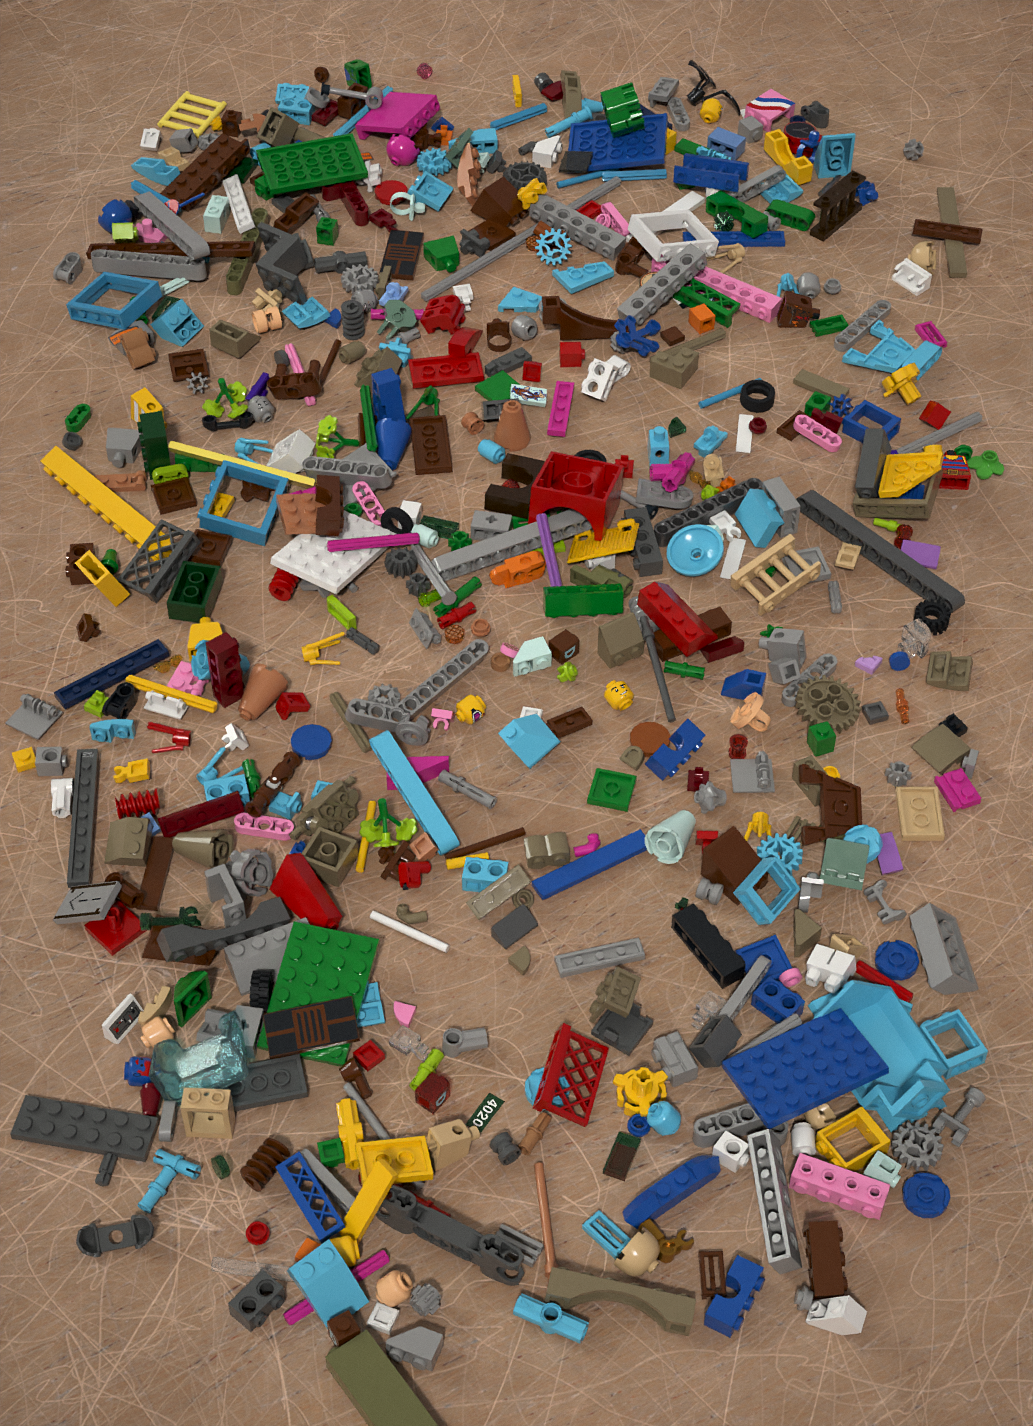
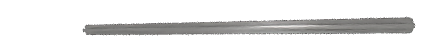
(511, 244)

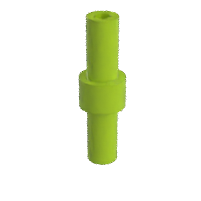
(890, 525)

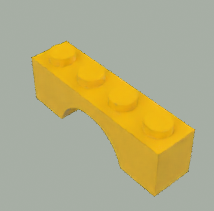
(778, 149)

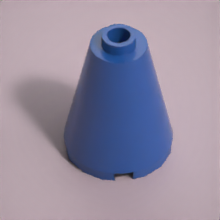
(392, 440)

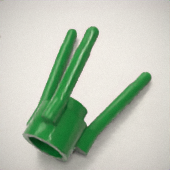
(429, 397)

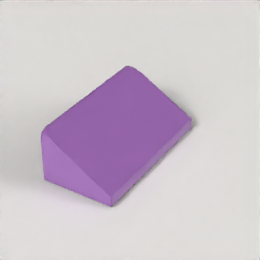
(923, 553)

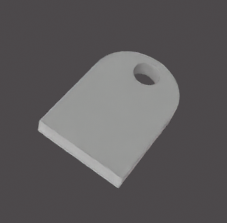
(654, 494)

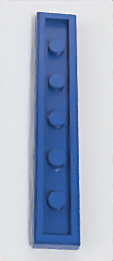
(767, 239)
(590, 865)

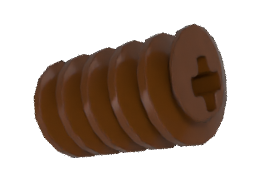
(263, 1162)

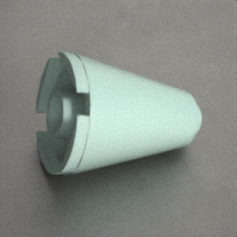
(671, 837)

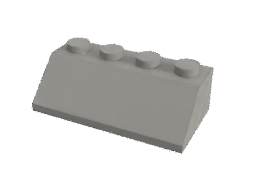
(942, 951)
(258, 953)

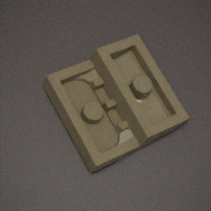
(949, 671)
(941, 748)

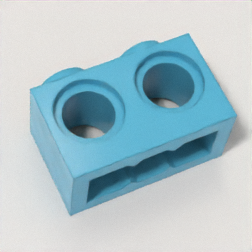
(297, 109)
(224, 786)
(481, 873)

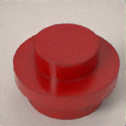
(257, 1233)

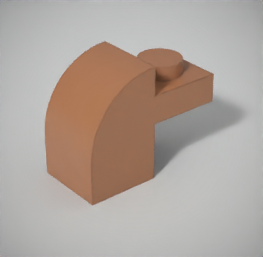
(248, 124)

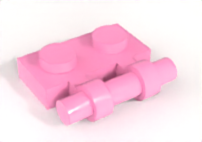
(184, 678)

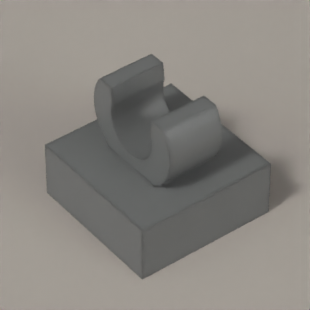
(496, 162)

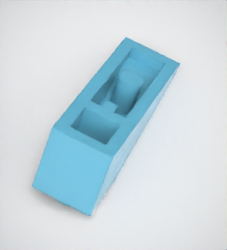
(483, 139)

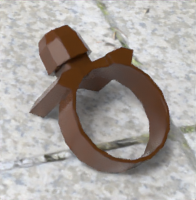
(498, 327)

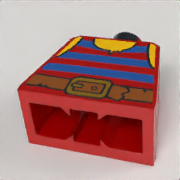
(955, 472)

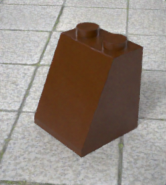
(500, 203)
(729, 862)

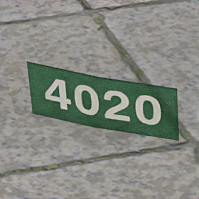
(485, 1112)

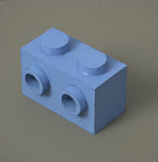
(727, 142)

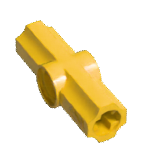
(349, 1130)

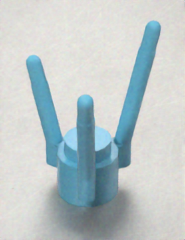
(787, 284)
(244, 447)
(210, 773)

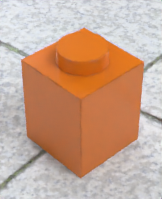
(701, 318)

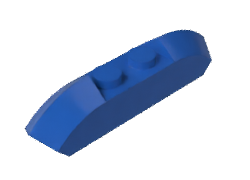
(672, 1189)

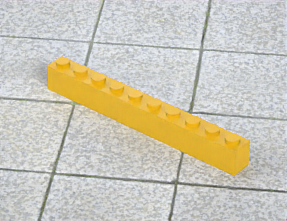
(101, 500)

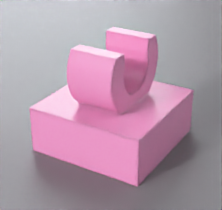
(442, 716)

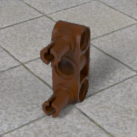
(629, 258)
(295, 384)

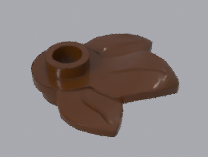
(253, 490)

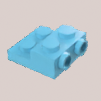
(430, 191)

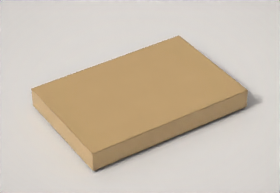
(919, 814)

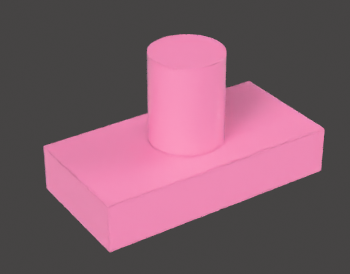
(148, 233)

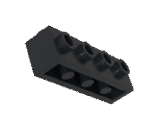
(708, 946)

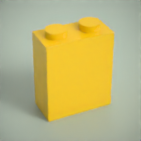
(102, 578)

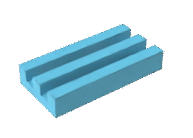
(600, 1240)

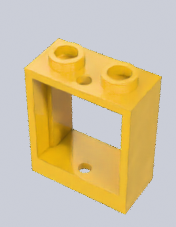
(866, 1126)

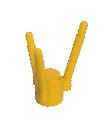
(310, 651)
(759, 825)

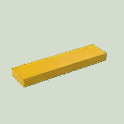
(368, 1200)

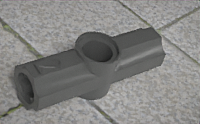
(339, 261)

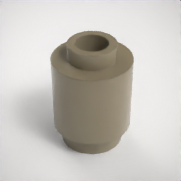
(351, 352)

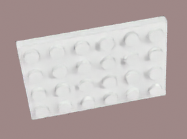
(310, 559)

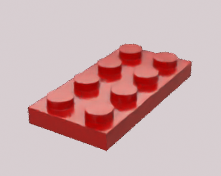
(445, 370)

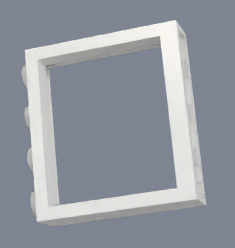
(642, 225)

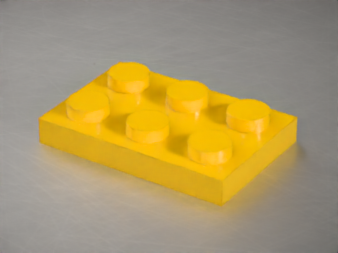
(405, 1155)

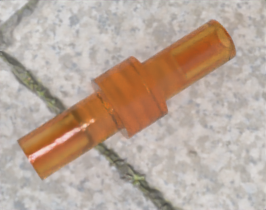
(902, 706)

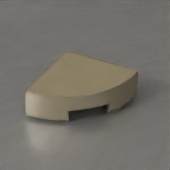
(520, 960)

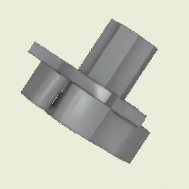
(247, 872)

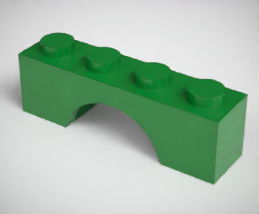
(753, 221)

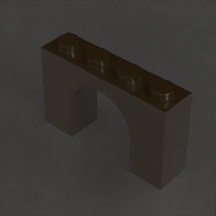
(514, 500)

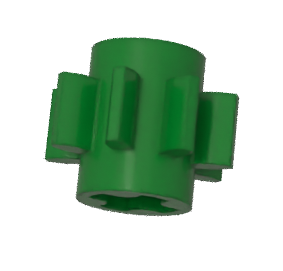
(459, 540)

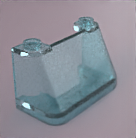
(206, 1065)

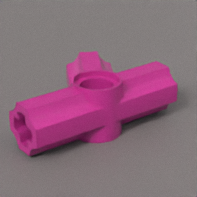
(672, 474)

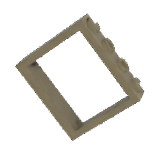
(899, 507)

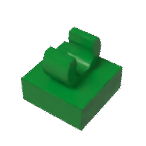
(331, 1152)

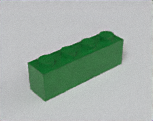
(583, 600)

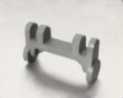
(875, 893)

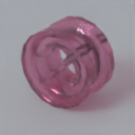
(424, 70)

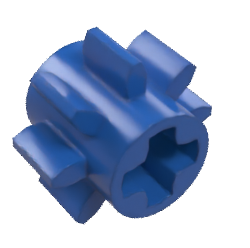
(846, 406)

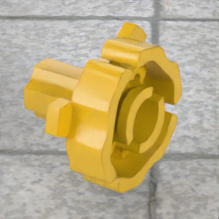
(903, 382)
(641, 1089)

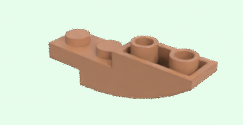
(468, 172)

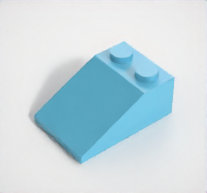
(834, 155)
(327, 1283)

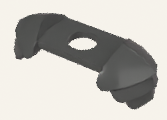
(95, 1240)

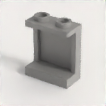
(220, 887)

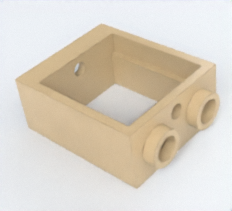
(208, 1125)

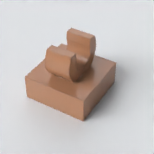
(424, 847)

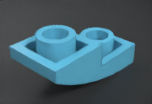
(108, 729)

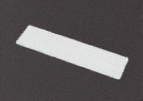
(744, 434)
(733, 558)

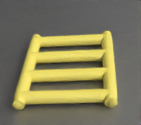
(179, 104)

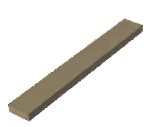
(953, 248)

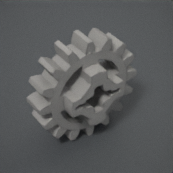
(359, 278)
(917, 1146)

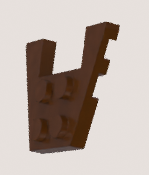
(839, 806)

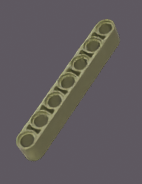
(241, 266)

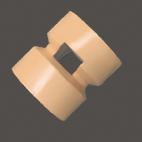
(260, 319)

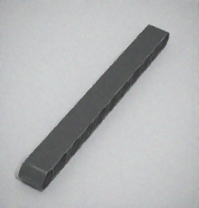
(879, 551)

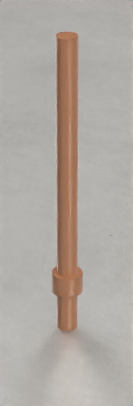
(545, 1219)

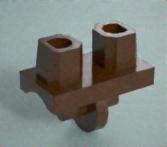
(387, 855)

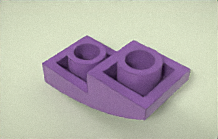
(889, 857)

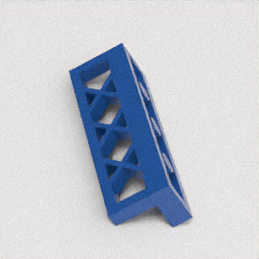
(299, 1196)

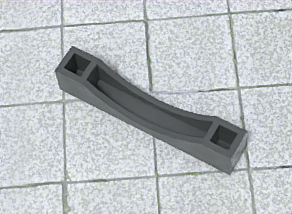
(184, 941)

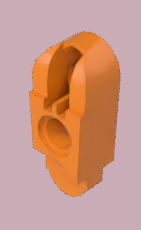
(519, 570)

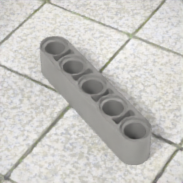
(350, 471)

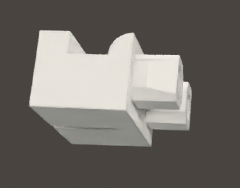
(829, 967)

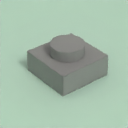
(970, 762)

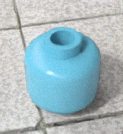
(663, 1118)

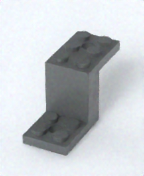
(282, 263)

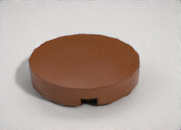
(649, 737)

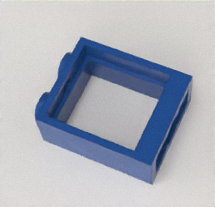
(857, 431)

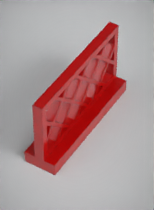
(552, 1073)

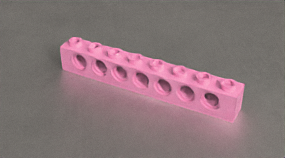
(751, 299)

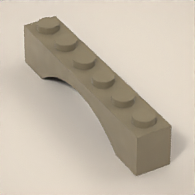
(670, 1311)

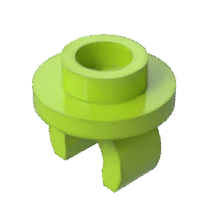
(708, 492)
(568, 672)

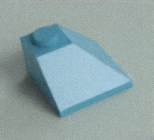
(529, 738)

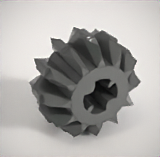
(400, 562)

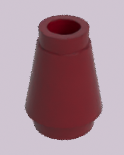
(150, 1099)

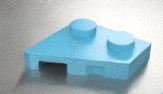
(520, 301)

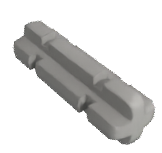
(834, 596)

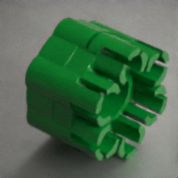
(622, 110)

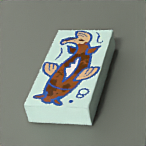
(529, 395)

